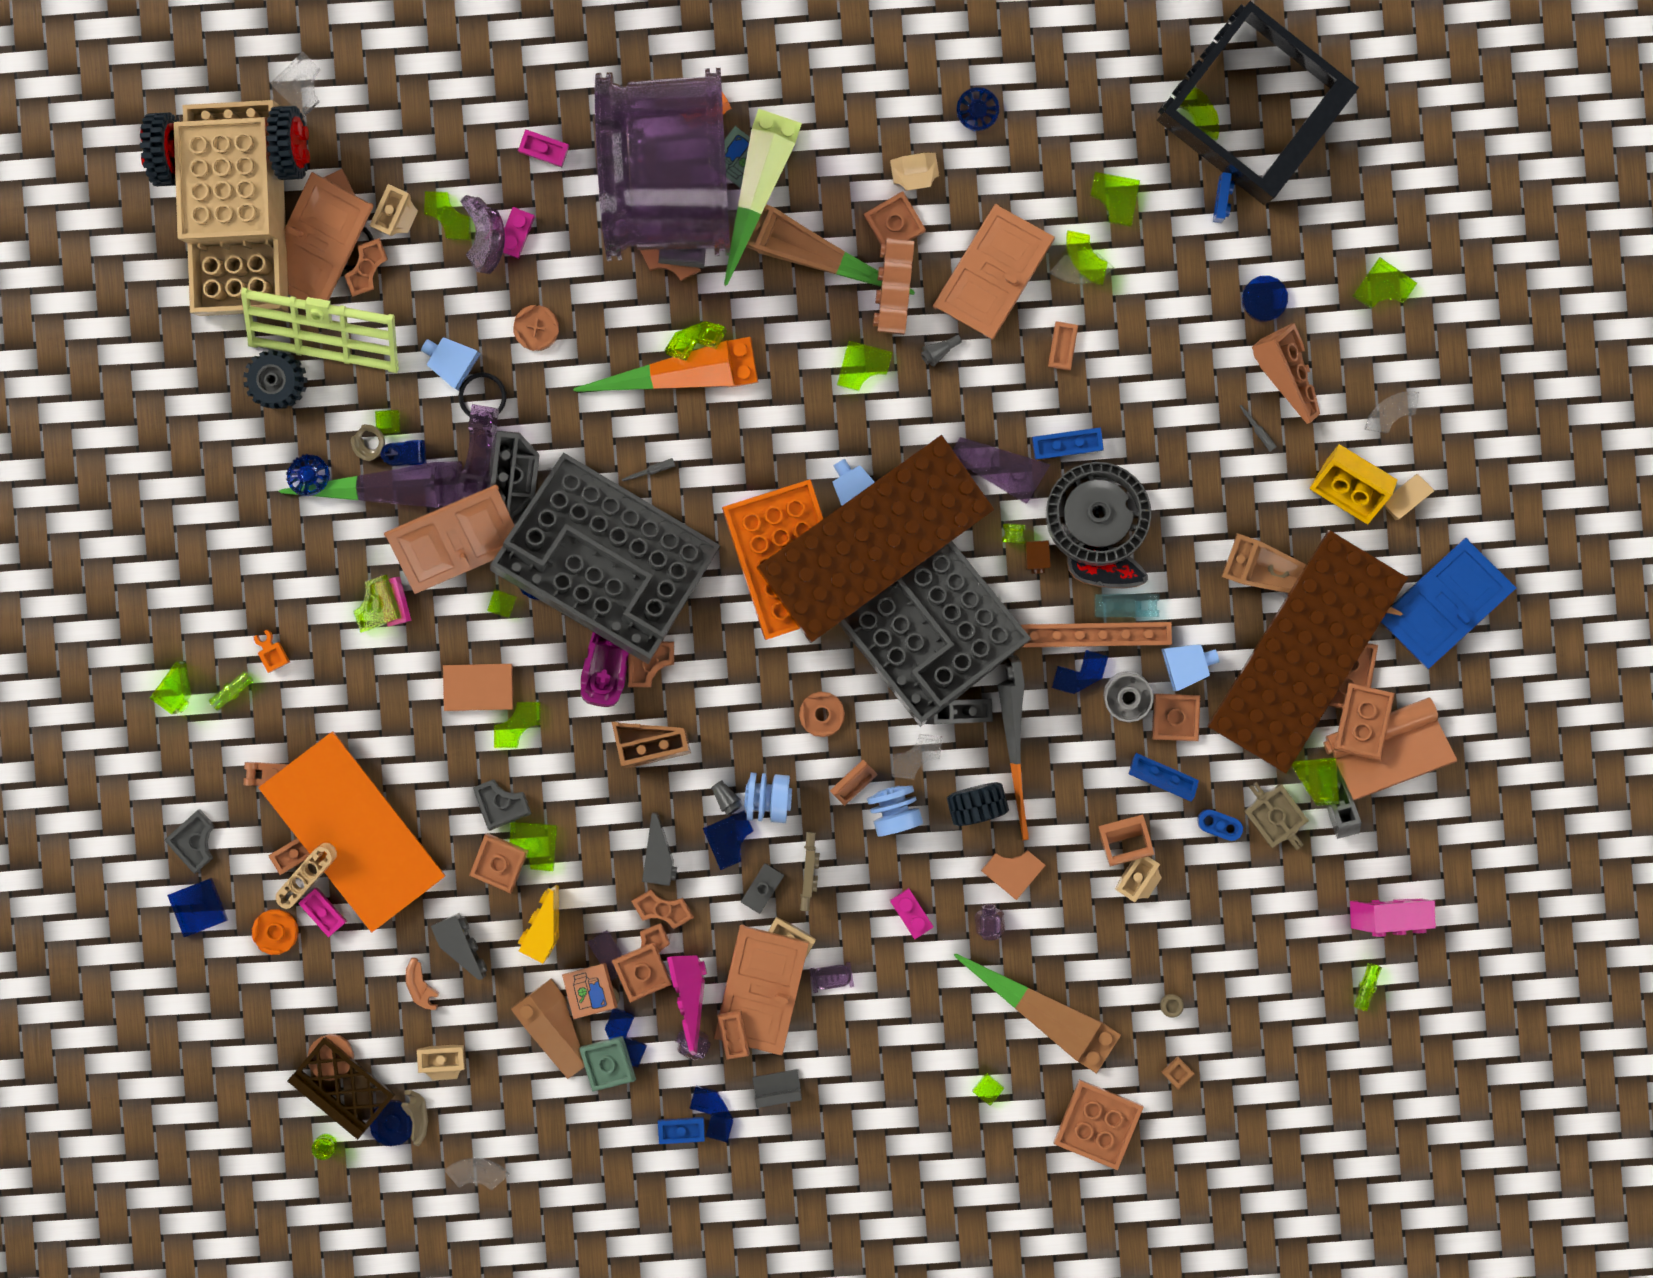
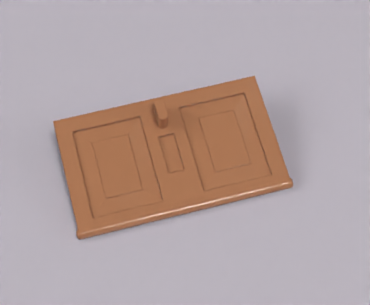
(322, 237)
(994, 271)
(451, 539)
(764, 986)

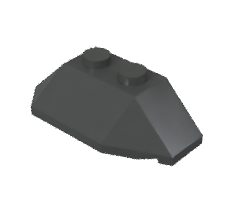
(513, 470)

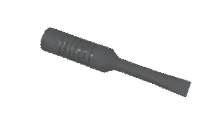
(1260, 432)
(658, 467)

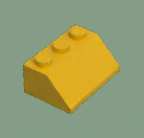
(1353, 484)

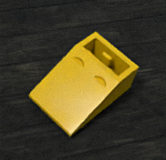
(544, 932)

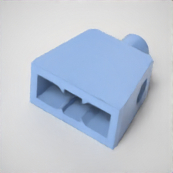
(450, 360)
(850, 481)
(1188, 664)

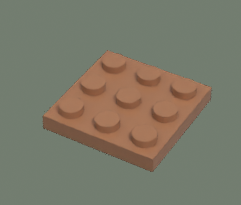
(1098, 1124)

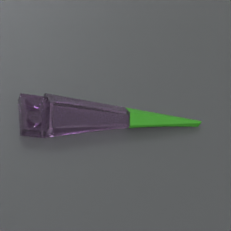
(418, 485)

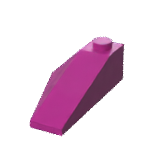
(688, 979)

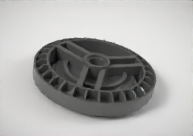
(1098, 496)

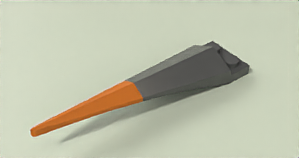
(1011, 701)

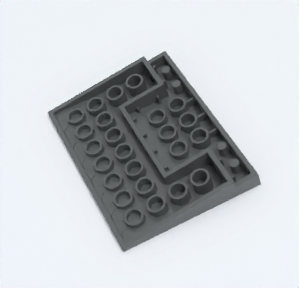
(604, 558)
(935, 633)

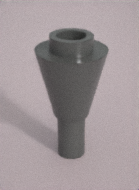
(935, 352)

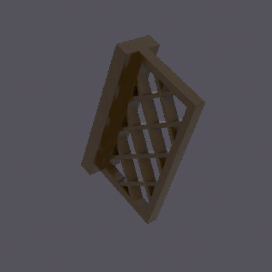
(331, 1105)

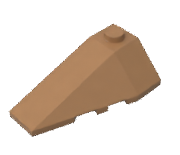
(549, 1023)

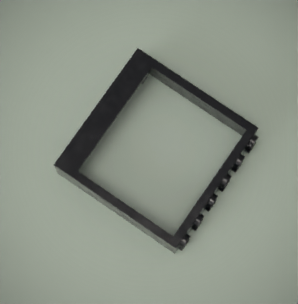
(1277, 175)

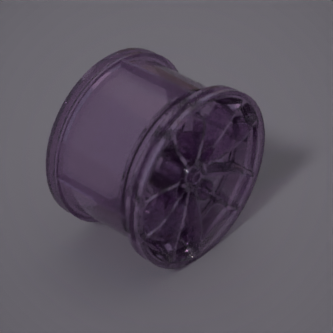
(661, 164)

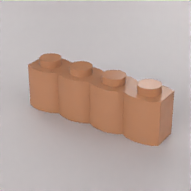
(895, 286)

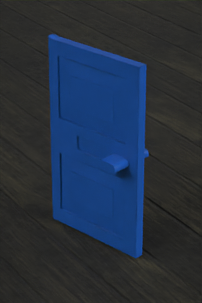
(1447, 603)

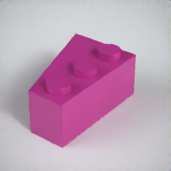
(1393, 916)

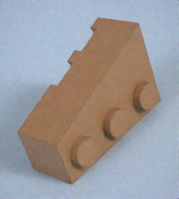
(648, 744)

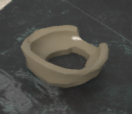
(361, 449)

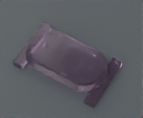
(831, 977)

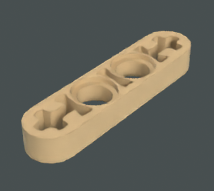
(305, 875)

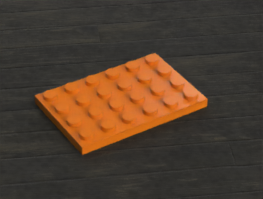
(760, 530)

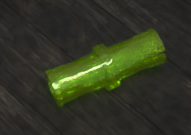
(231, 690)
(1367, 986)

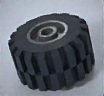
(275, 379)
(977, 804)

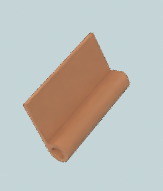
(1410, 749)

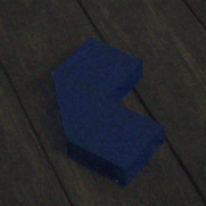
(1090, 672)
(619, 1025)
(711, 1102)

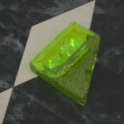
(1319, 779)

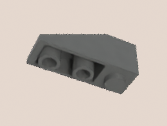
(456, 942)

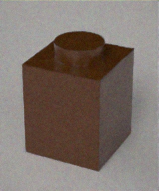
(1037, 556)

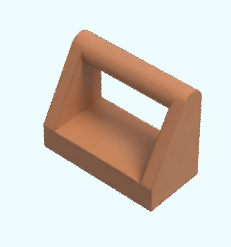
(1124, 830)

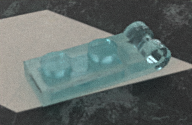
(1125, 605)

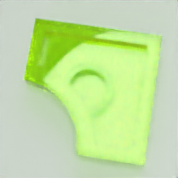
(1117, 195)
(1384, 283)
(861, 363)
(378, 605)
(538, 840)

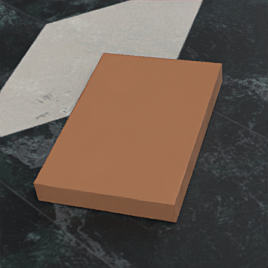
(1360, 674)
(478, 687)
(1364, 721)

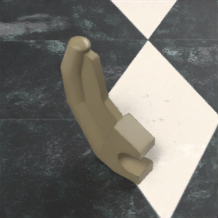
(418, 1112)

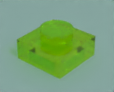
(988, 1089)

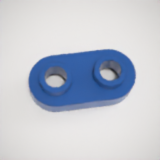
(1219, 824)

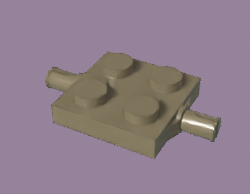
(1276, 816)
(811, 863)

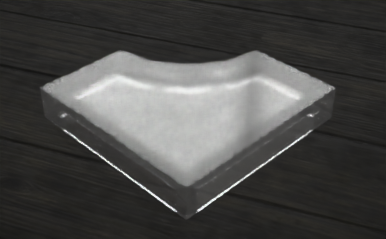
(297, 83)

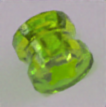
(1014, 533)
(327, 1143)

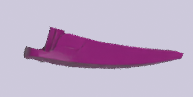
(603, 672)

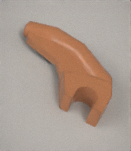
(417, 987)

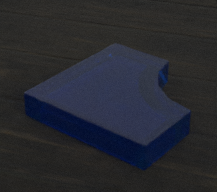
(726, 838)

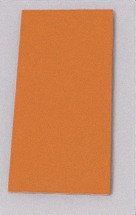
(334, 801)

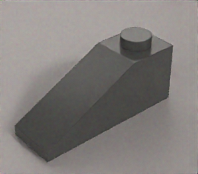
(964, 712)
(1344, 815)
(659, 860)

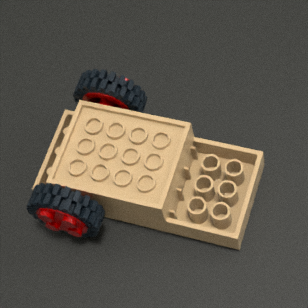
(229, 194)

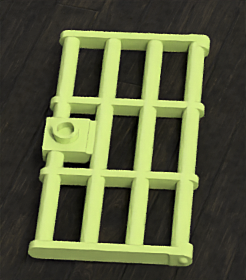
(319, 314)

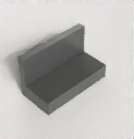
(777, 1088)

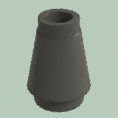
(726, 798)

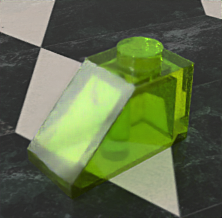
(174, 689)

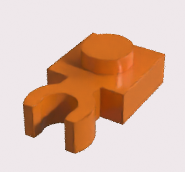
(272, 655)

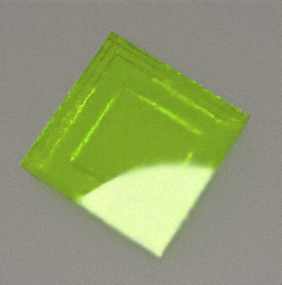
(388, 421)
(501, 603)

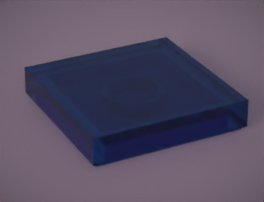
(197, 907)

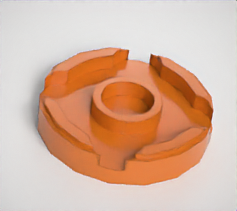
(275, 931)

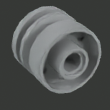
(1138, 706)

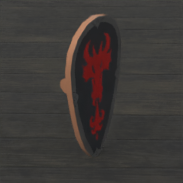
(1118, 575)

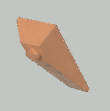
(1283, 364)

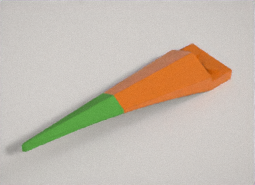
(726, 366)

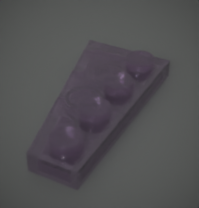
(1004, 469)

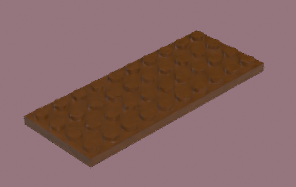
(875, 538)
(1307, 651)

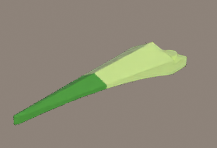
(767, 154)

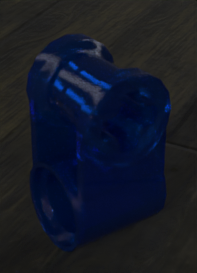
(409, 453)

